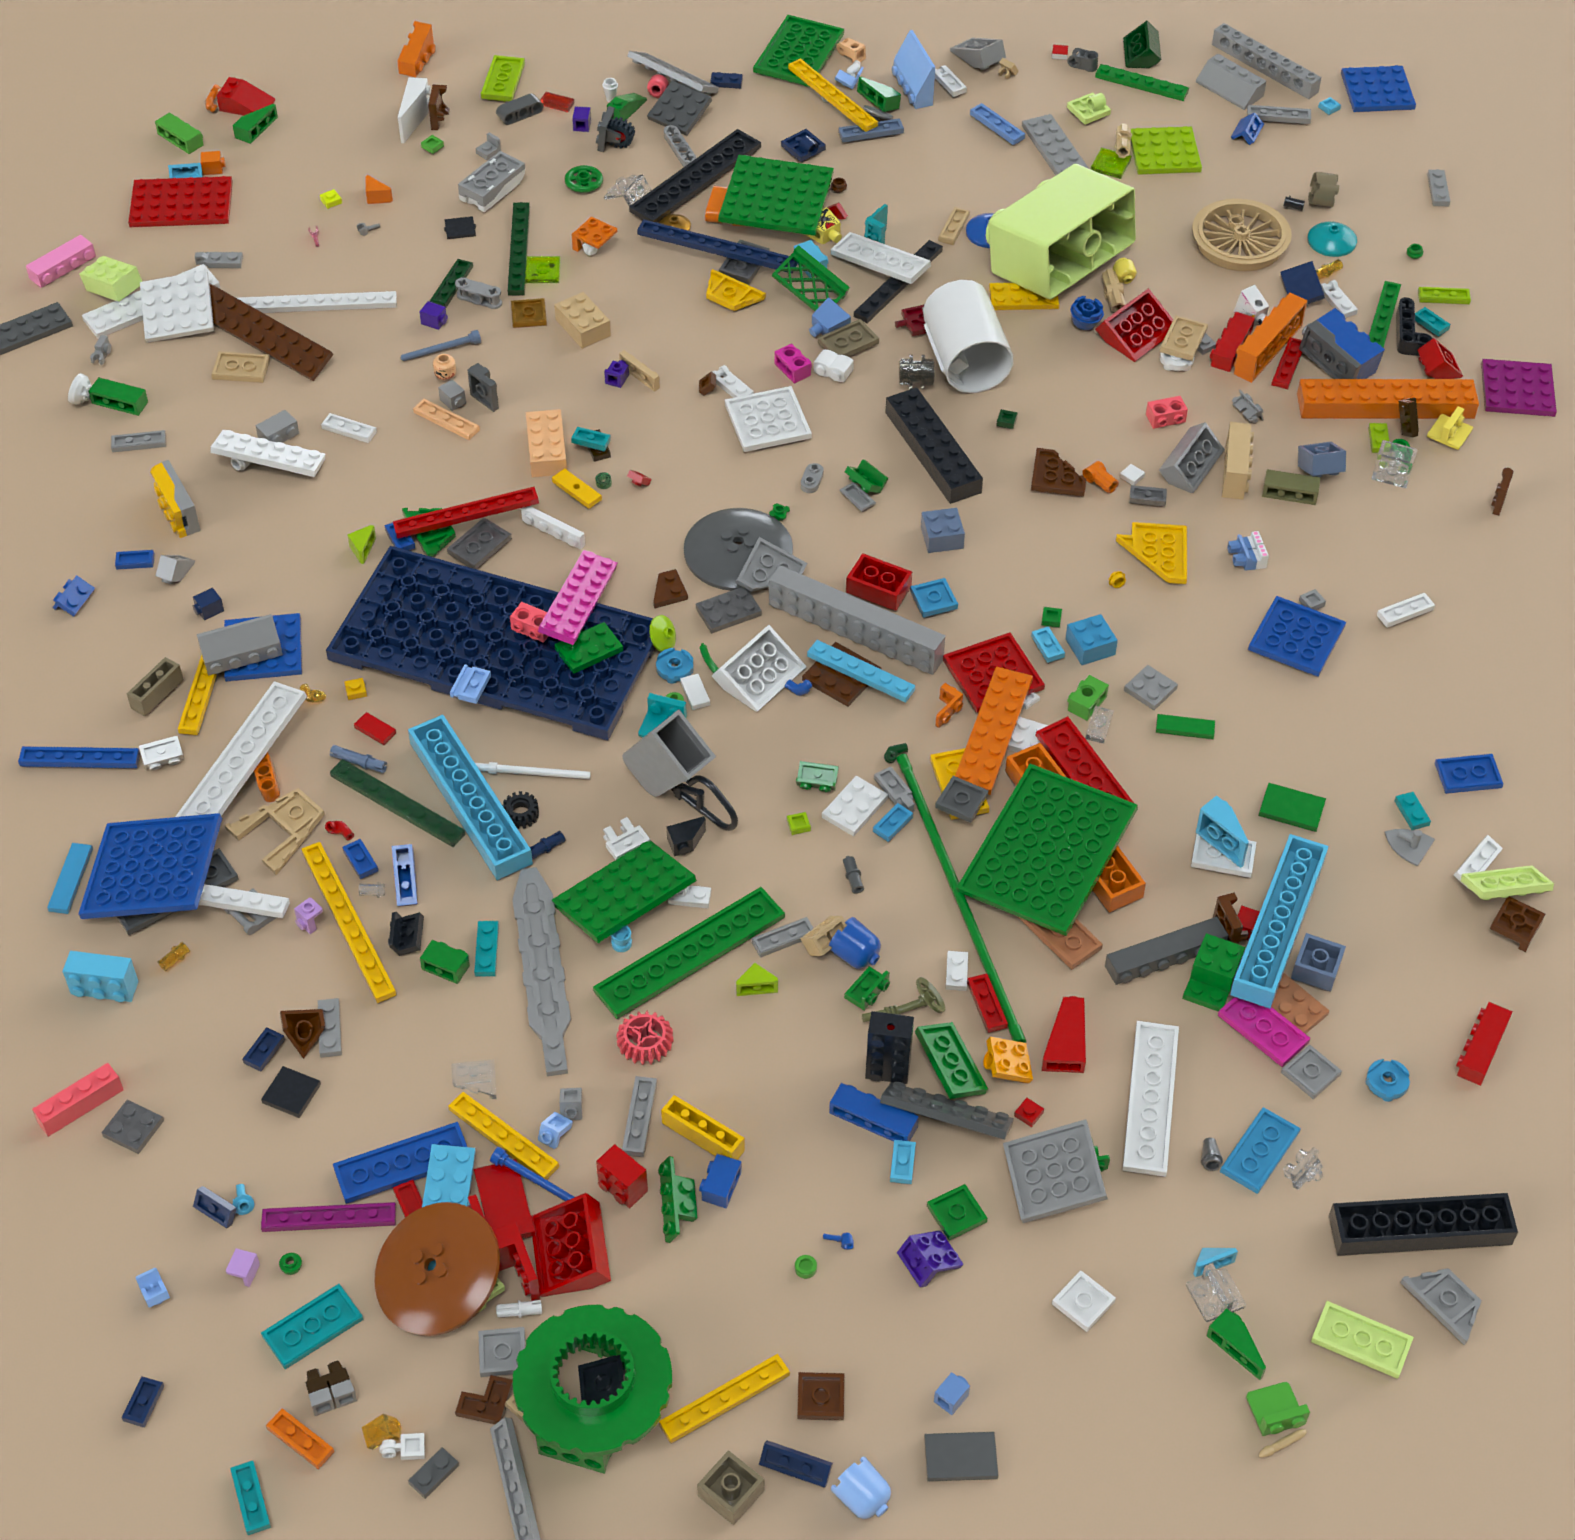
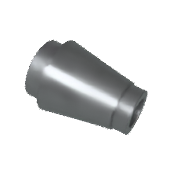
(1211, 1155)

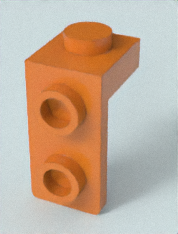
(953, 699)

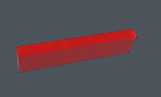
(1287, 364)

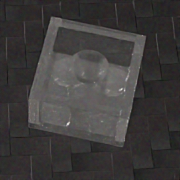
(1394, 464)

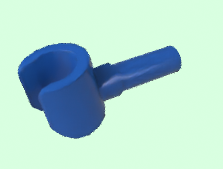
(846, 1240)

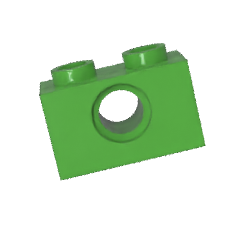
(1089, 694)

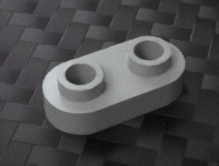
(812, 478)

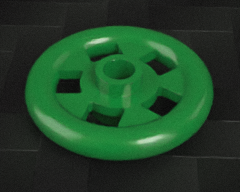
(583, 178)

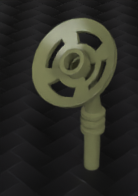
(926, 998)

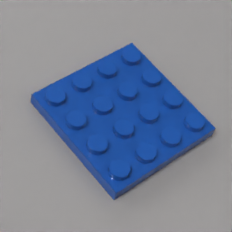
(1378, 88)
(1297, 636)
(288, 664)

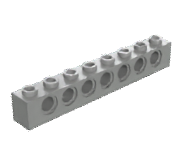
(1266, 61)

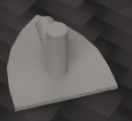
(1409, 844)

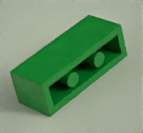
(118, 396)

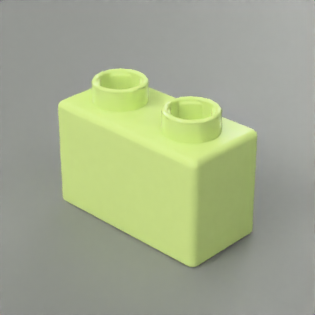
(1062, 230)

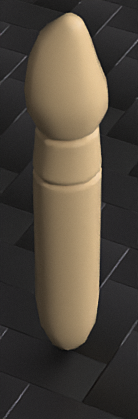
(1269, 1450)

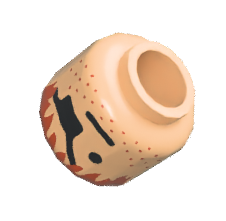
(444, 366)

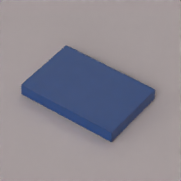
(1468, 773)

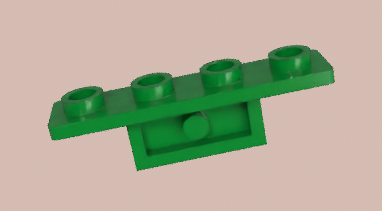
(677, 1199)

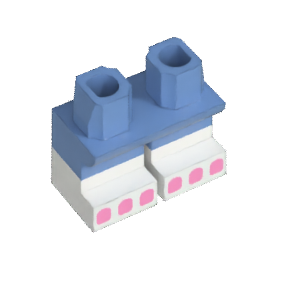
(1250, 551)

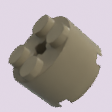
(1323, 189)

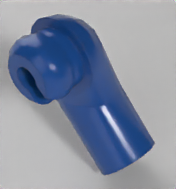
(799, 689)

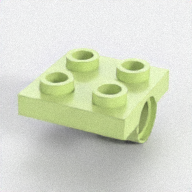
(1089, 107)

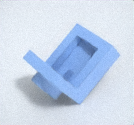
(152, 1287)

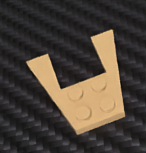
(293, 813)

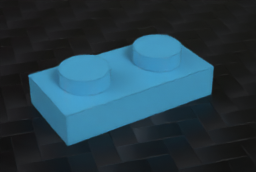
(893, 822)

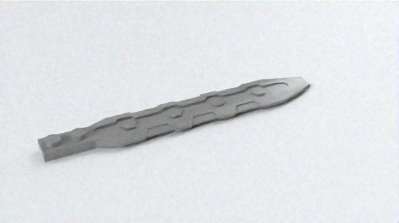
(542, 967)

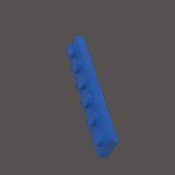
(79, 757)

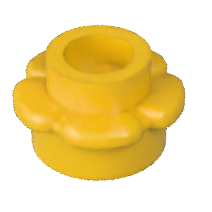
(1117, 579)

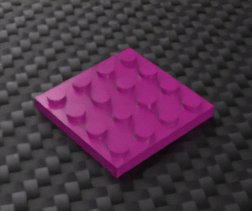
(1518, 387)

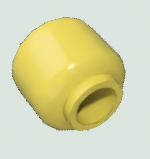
(1125, 270)

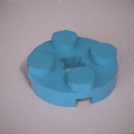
(674, 673)
(1382, 1088)

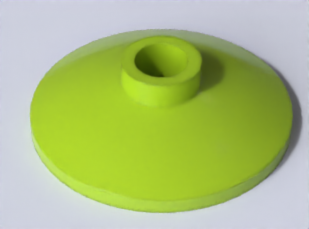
(662, 633)

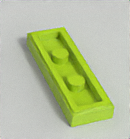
(1444, 295)

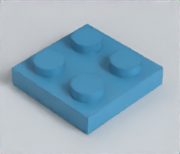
(934, 597)

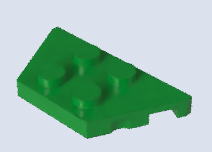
(432, 540)

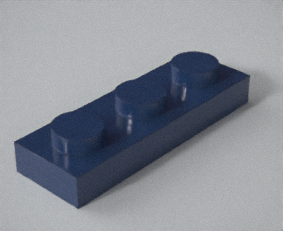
(795, 1463)

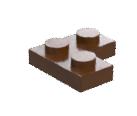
(489, 1407)

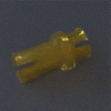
(177, 953)

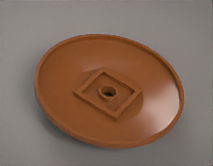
(459, 1283)

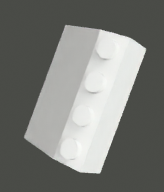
(759, 669)

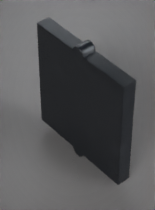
(460, 227)

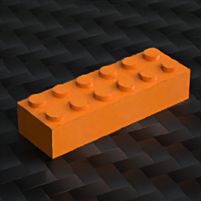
(1270, 337)

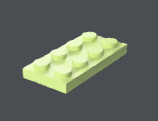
(1507, 882)
(1362, 1339)

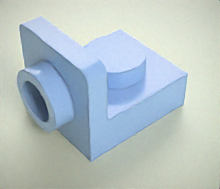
(553, 1128)

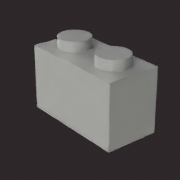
(278, 427)

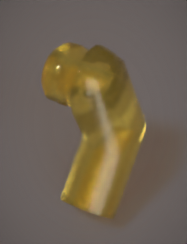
(313, 695)

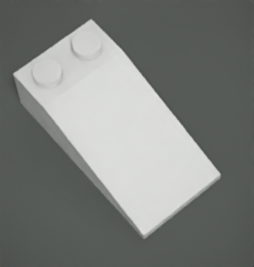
(413, 106)

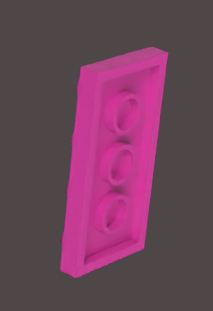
(1265, 1029)

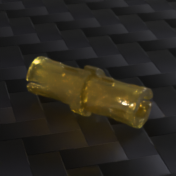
(1327, 269)

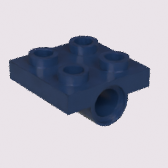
(803, 145)

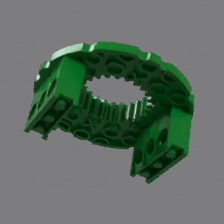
(591, 1432)

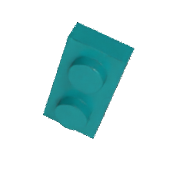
(1432, 321)
(590, 438)
(1412, 811)

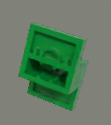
(1213, 972)

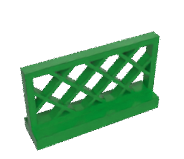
(822, 274)

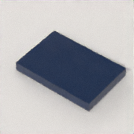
(1303, 282)

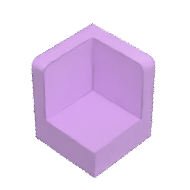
(243, 1265)

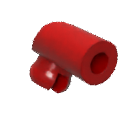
(339, 827)

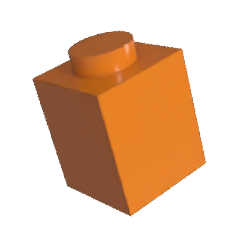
(212, 162)

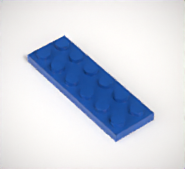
(392, 1163)

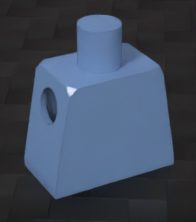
(828, 318)

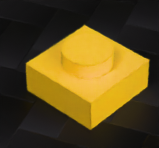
(355, 688)

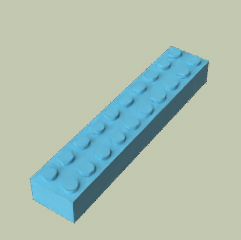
(470, 797)
(1279, 921)

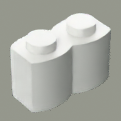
(833, 365)

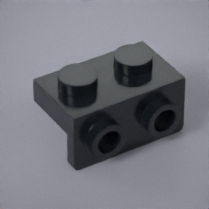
(405, 933)

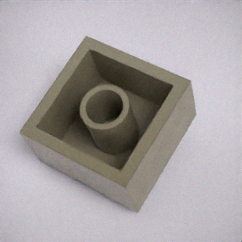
(730, 1487)

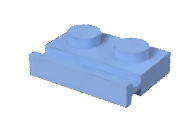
(470, 684)

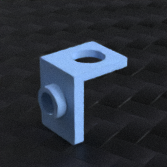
(846, 79)

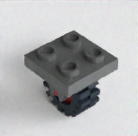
(614, 131)

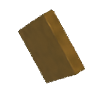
(528, 313)

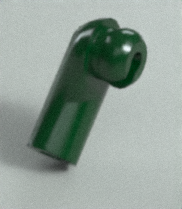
(893, 752)

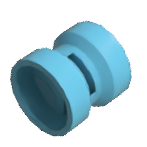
(622, 940)

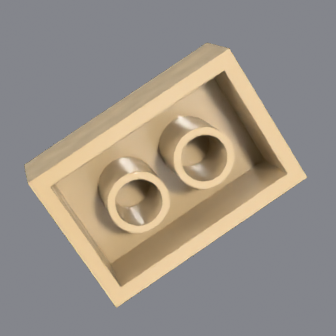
(582, 320)

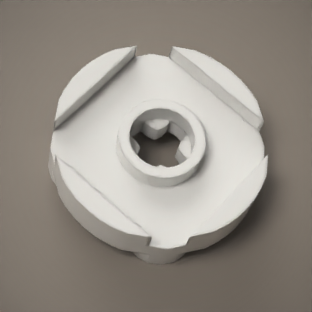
(1175, 363)

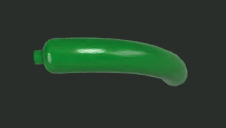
(707, 658)

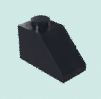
(685, 835)

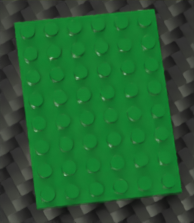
(1047, 849)

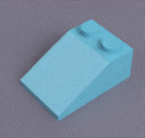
(1222, 830)

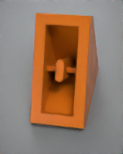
(377, 192)

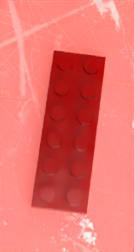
(1078, 758)

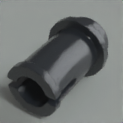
(1293, 203)

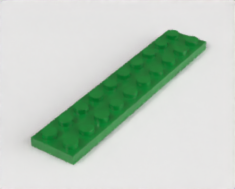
(688, 952)

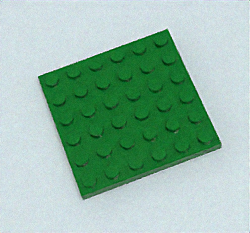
(776, 195)

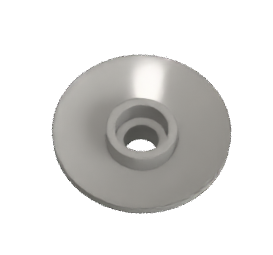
(877, 113)

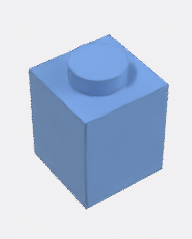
(952, 1393)

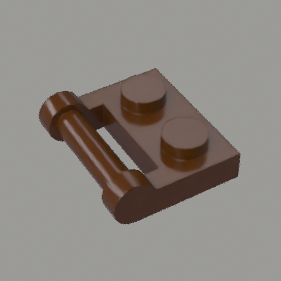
(1501, 491)

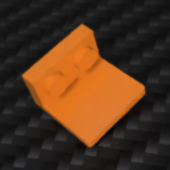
(593, 233)

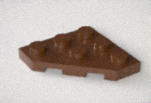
(1055, 475)

